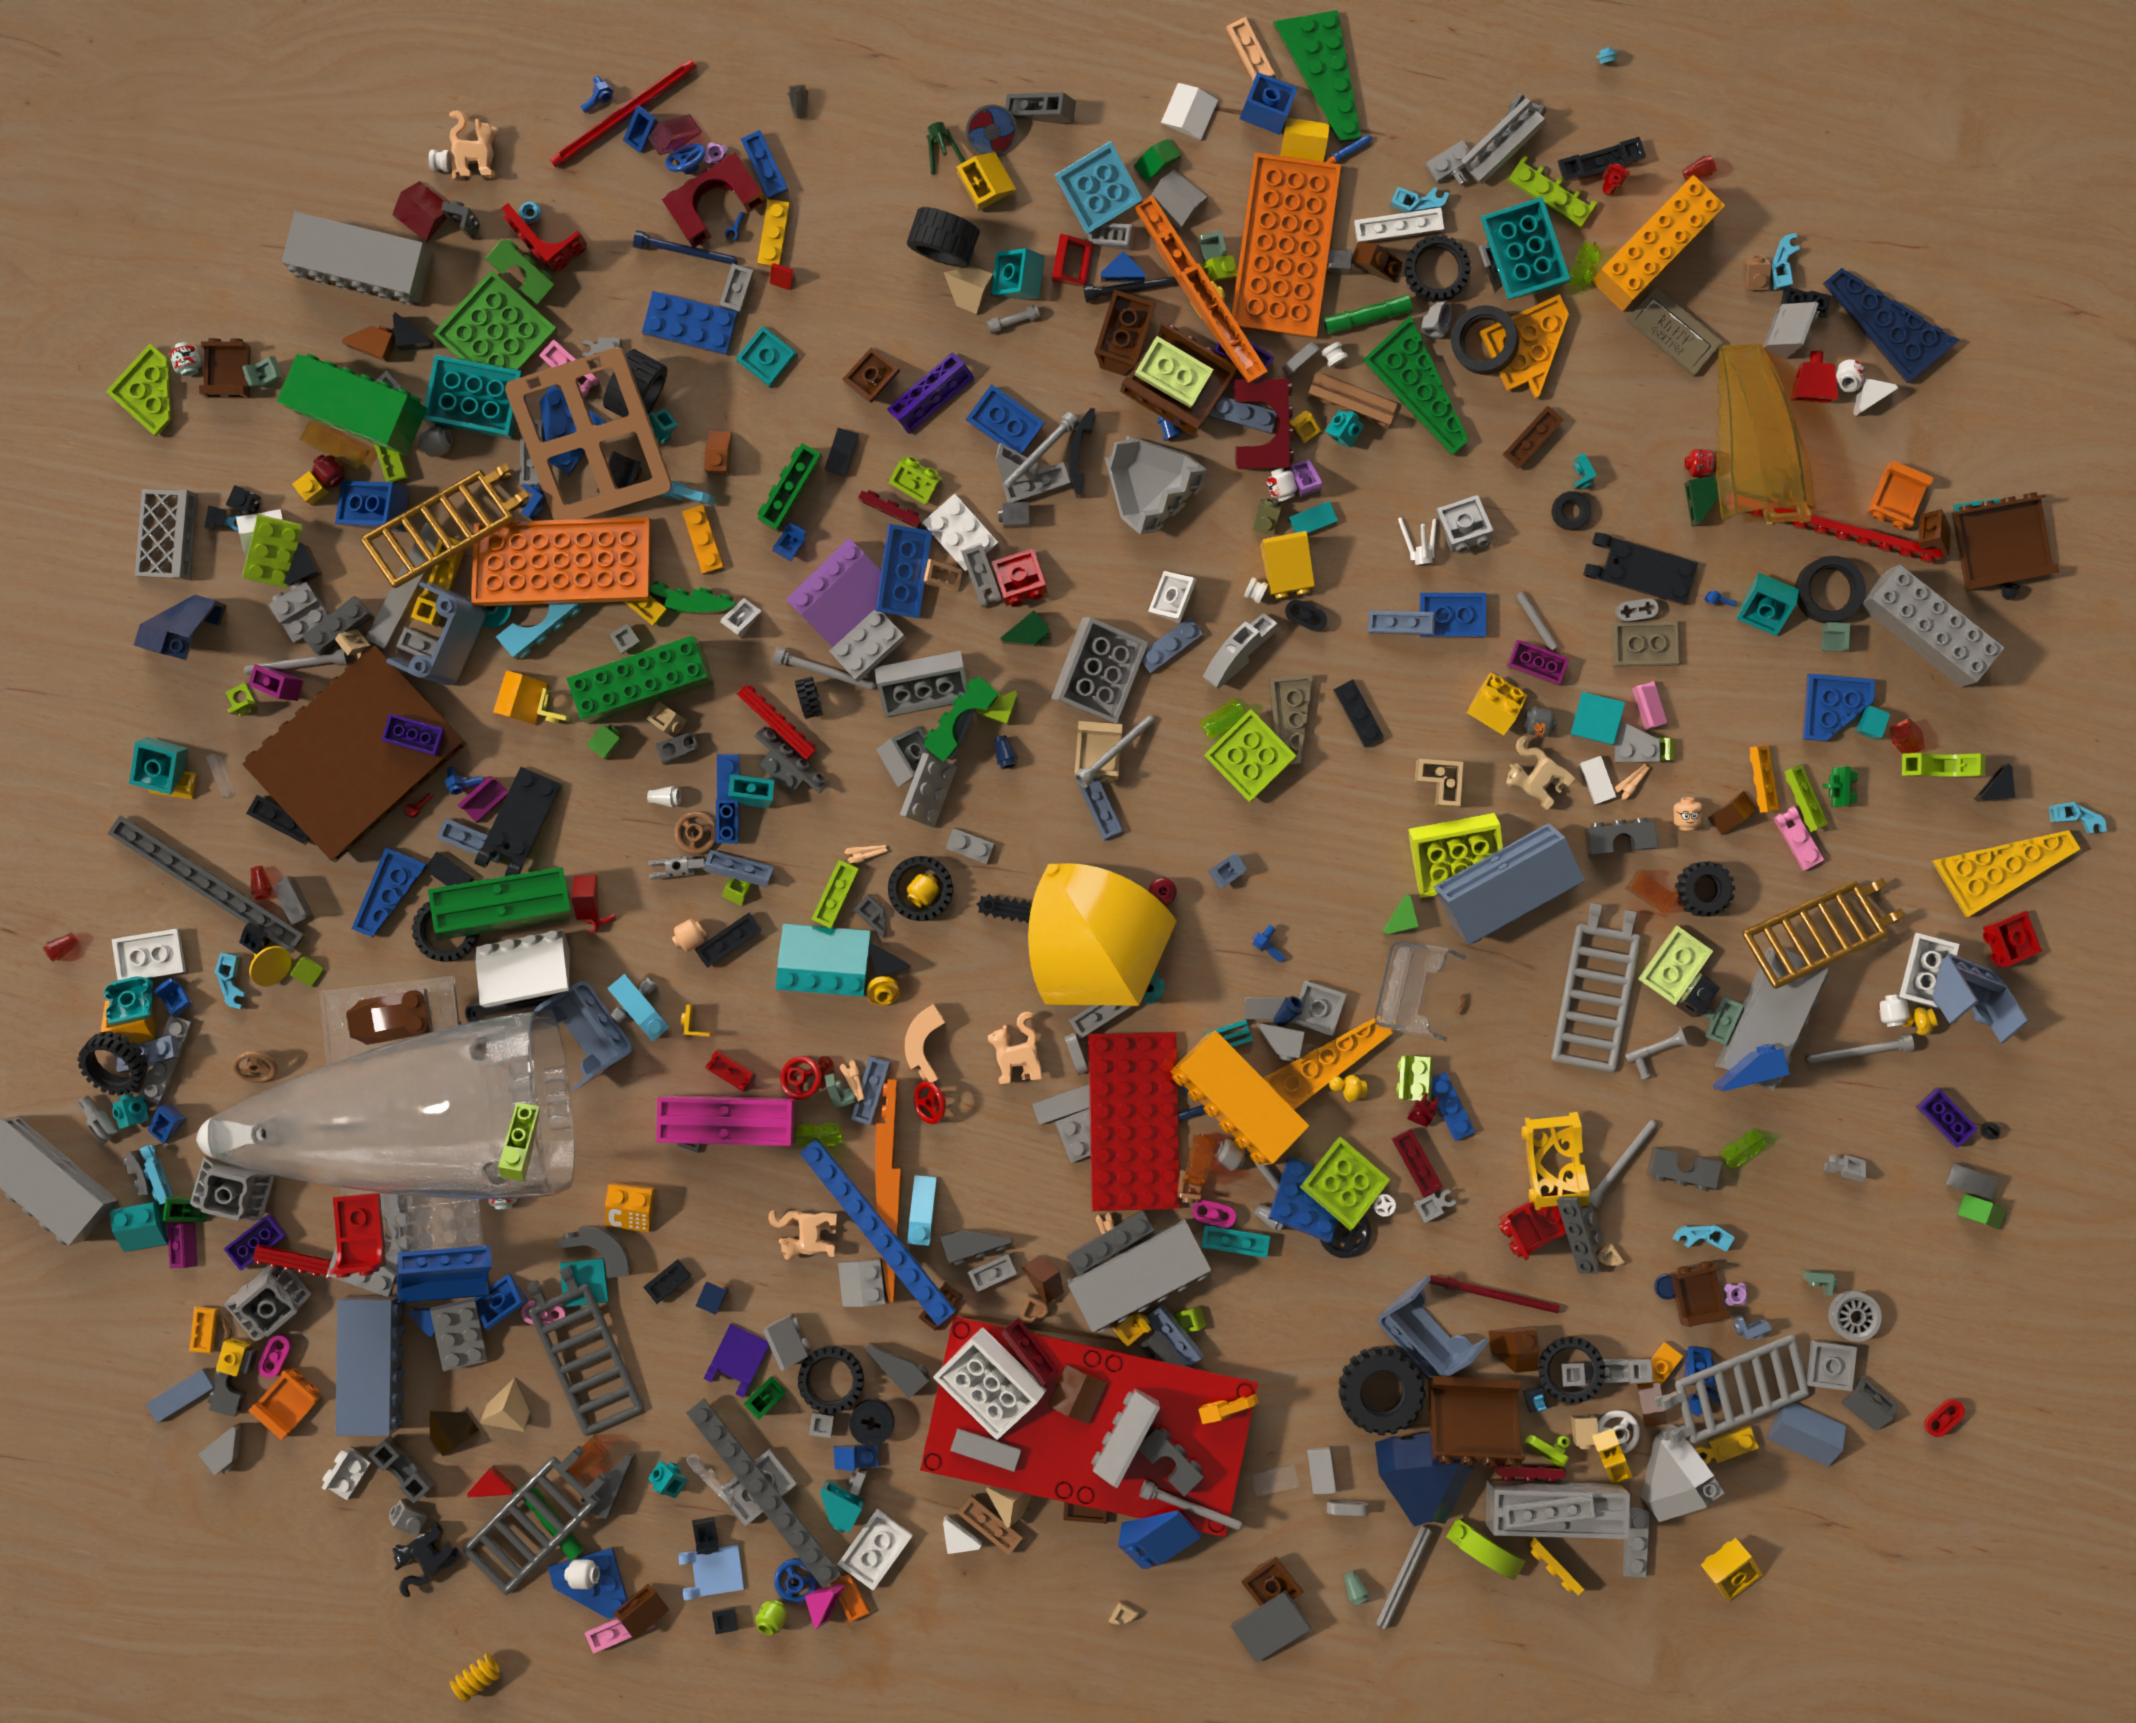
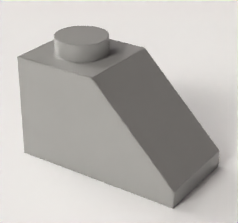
(223, 1451)

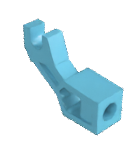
(1419, 204)
(1782, 253)
(679, 491)
(2087, 817)
(226, 982)
(1694, 1233)

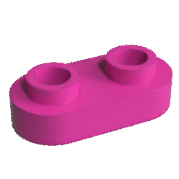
(1213, 1213)
(274, 1354)

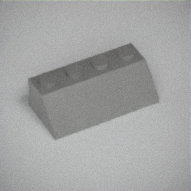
(920, 683)
(1125, 1437)

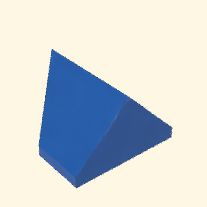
(1698, 1360)

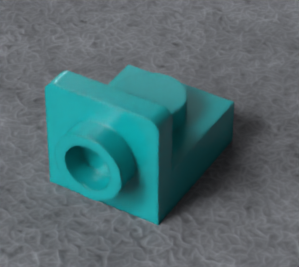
(1583, 467)

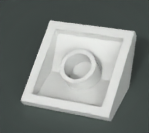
(1189, 110)

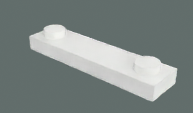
(1399, 225)

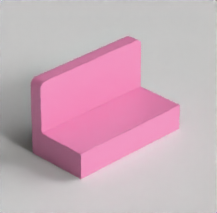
(1649, 705)

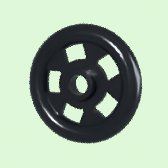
(1349, 1250)

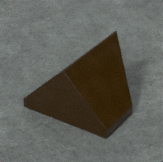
(450, 1429)

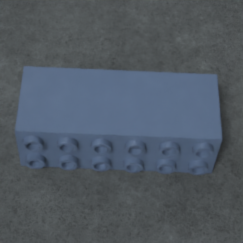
(1509, 883)
(369, 1365)

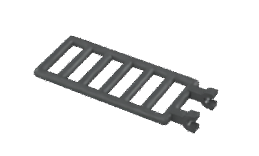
(561, 1370)
(511, 1506)

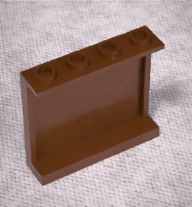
(1169, 408)
(2003, 541)
(1474, 1421)

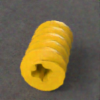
(477, 1679)

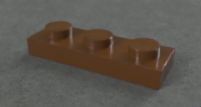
(1532, 437)

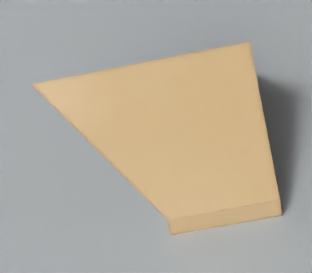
(968, 287)
(507, 1409)
(1009, 1503)

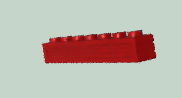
(777, 722)
(289, 1260)

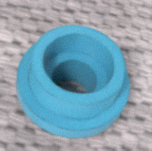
(1607, 55)
(530, 206)

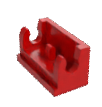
(729, 1070)

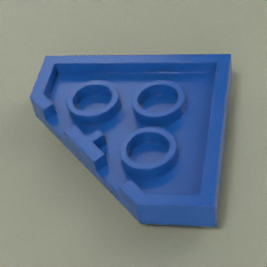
(559, 423)
(1833, 703)
(1298, 1209)
(605, 1595)

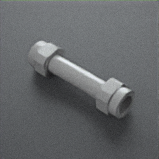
(1031, 313)
(647, 986)

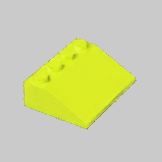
(1451, 847)

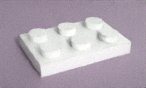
(958, 529)
(149, 954)
(875, 1549)

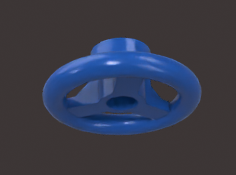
(688, 161)
(791, 1588)

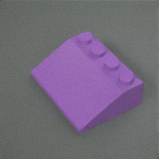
(838, 593)

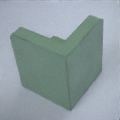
(1212, 245)
(1835, 637)

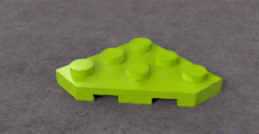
(146, 390)

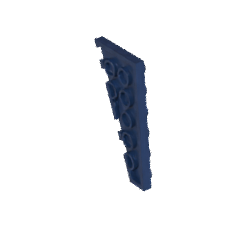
(1894, 329)

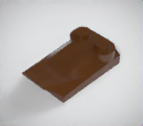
(1123, 332)
(390, 1017)

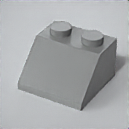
(903, 754)
(1283, 1040)
(862, 1282)
(787, 1341)

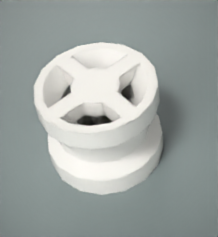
(439, 160)
(1334, 354)
(1255, 590)
(1387, 1205)

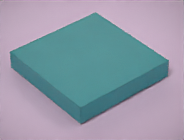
(766, 356)
(1597, 718)
(591, 1273)

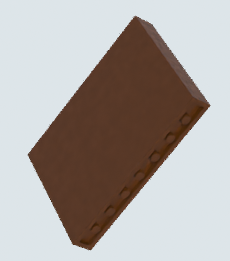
(331, 760)

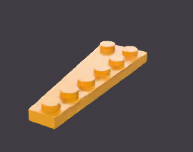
(1314, 1070)

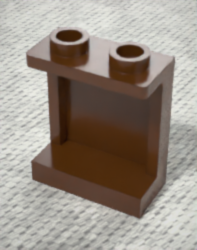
(224, 369)
(1698, 1294)

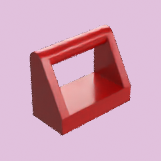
(1064, 241)

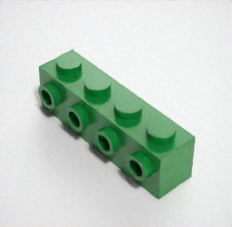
(790, 487)

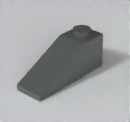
(1042, 107)
(903, 1371)
(610, 1489)

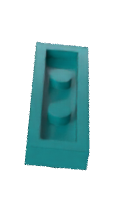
(1235, 1241)

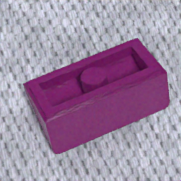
(182, 1245)

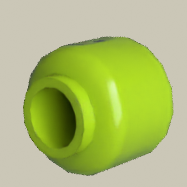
(771, 1617)

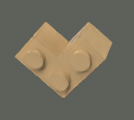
(1446, 776)

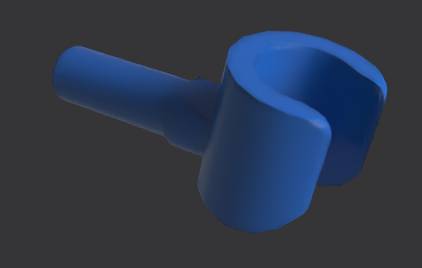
(735, 227)
(1714, 596)

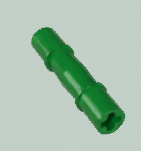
(1367, 314)
(570, 1544)

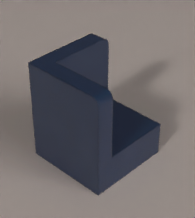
(711, 1297)

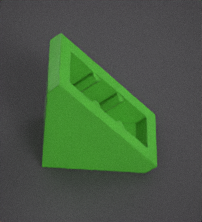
(1403, 917)
(1981, 1211)

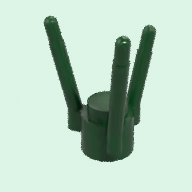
(939, 135)

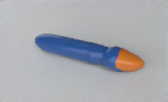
(1336, 157)

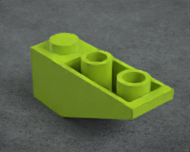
(519, 1142)

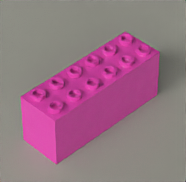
(726, 1120)

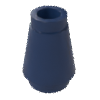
(1005, 753)
(1289, 1010)

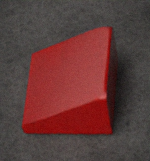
(781, 276)

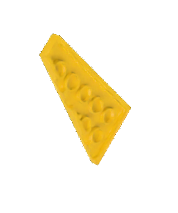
(1992, 872)

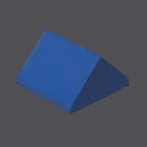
(502, 1301)

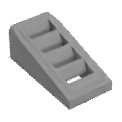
(1119, 243)

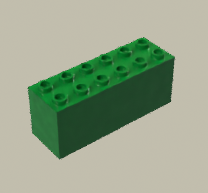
(352, 403)
(639, 680)
(499, 903)

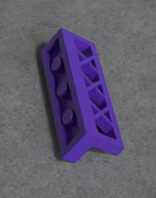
(933, 394)

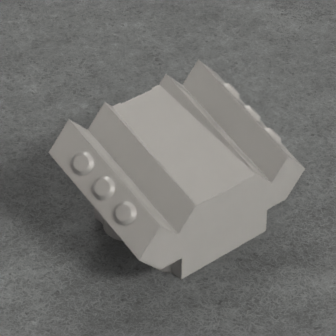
(231, 1190)
(267, 1301)

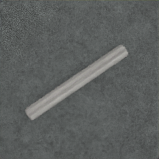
(1404, 1577)

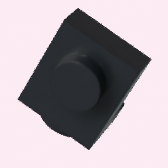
(705, 1535)

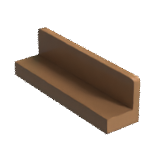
(1347, 397)

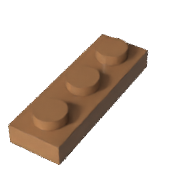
(989, 1524)

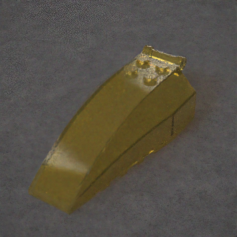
(1760, 444)

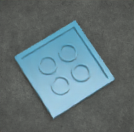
(1098, 187)

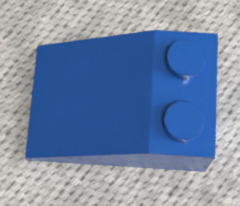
(370, 503)
(1755, 1067)
(1156, 1538)

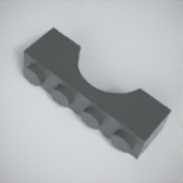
(1110, 1242)

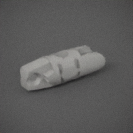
(687, 867)

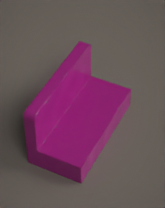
(483, 798)

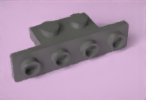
(787, 765)
(1582, 1233)

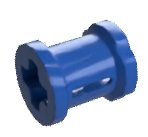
(1170, 430)

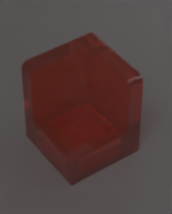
(1907, 737)

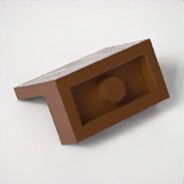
(1935, 531)
(641, 1611)

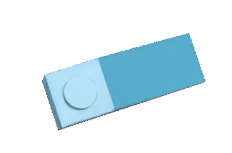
(638, 1007)
(922, 1210)

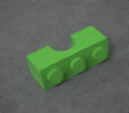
(536, 282)

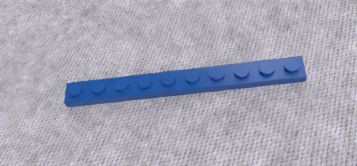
(877, 1232)

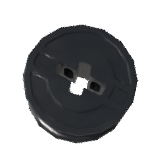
(860, 1428)

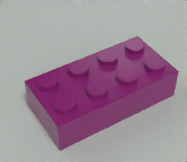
(1537, 662)

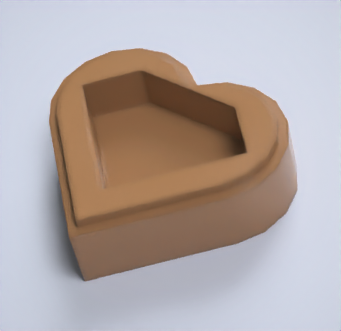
(1033, 1309)

